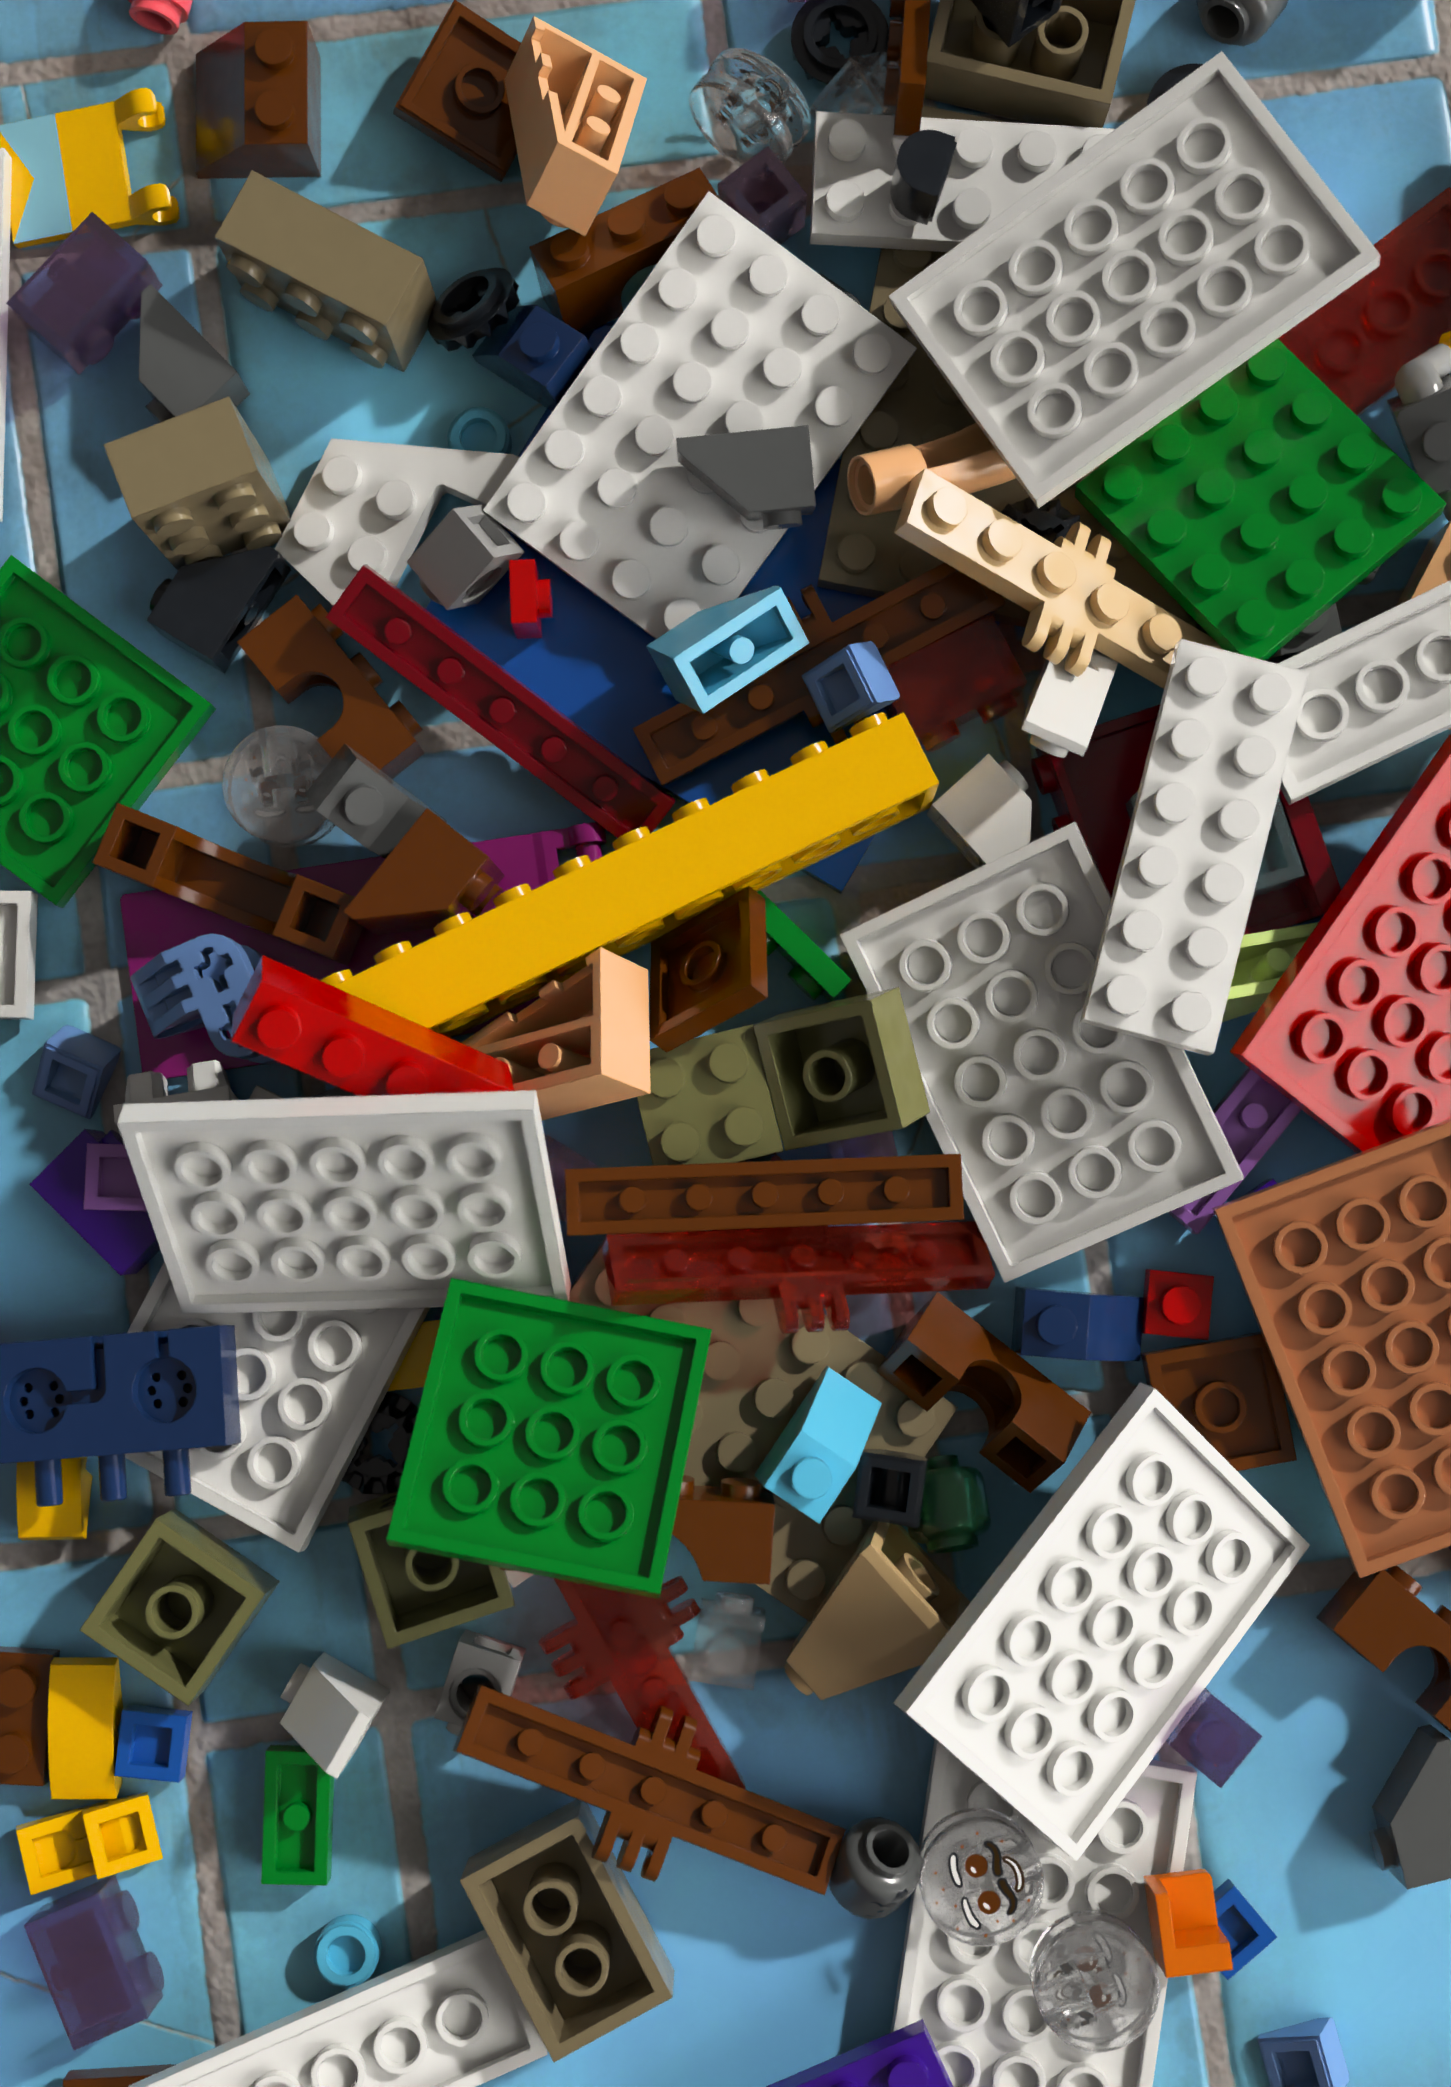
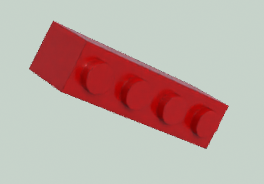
(353, 1040)

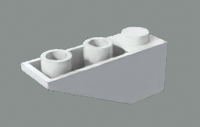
(1066, 707)

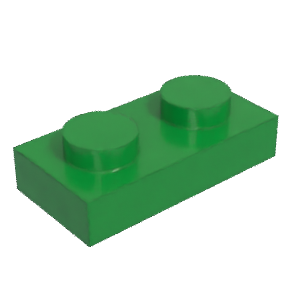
(812, 969)
(296, 1819)

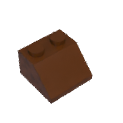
(259, 103)
(427, 881)

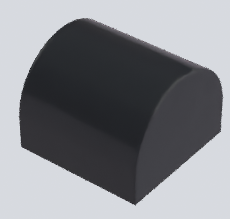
(921, 174)
(890, 1487)

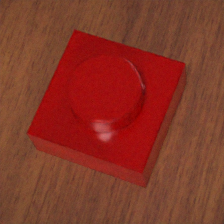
(528, 598)
(1177, 1304)

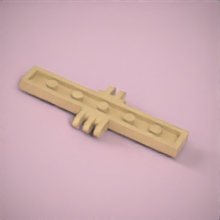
(1059, 582)

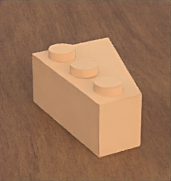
(569, 123)
(580, 1039)

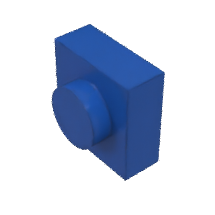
(153, 1743)
(1241, 1926)

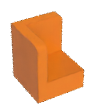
(1185, 1924)

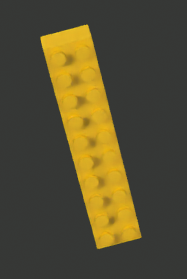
(653, 880)

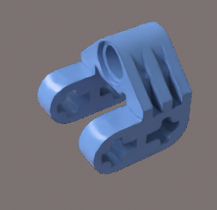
(190, 991)

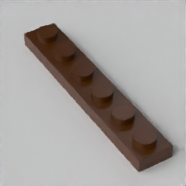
(763, 1194)

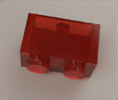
(956, 682)

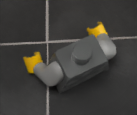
(1424, 416)

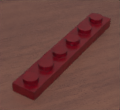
(497, 705)

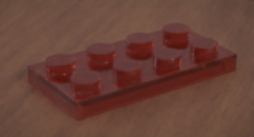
(1387, 315)

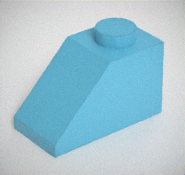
(727, 647)
(820, 1445)

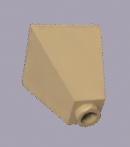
(876, 1618)

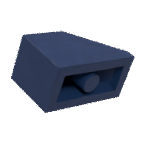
(535, 354)
(1077, 1325)

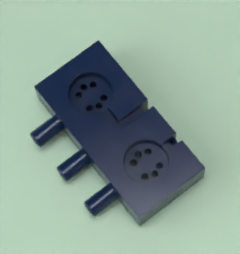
(115, 1400)

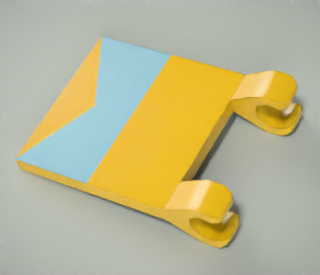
(79, 166)

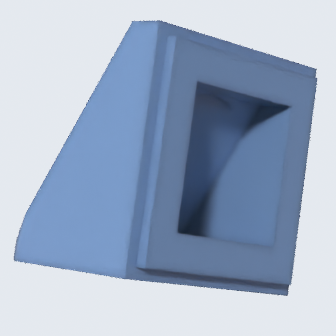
(850, 685)
(75, 1070)
(1304, 2055)

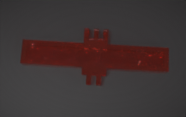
(796, 1266)
(629, 1643)

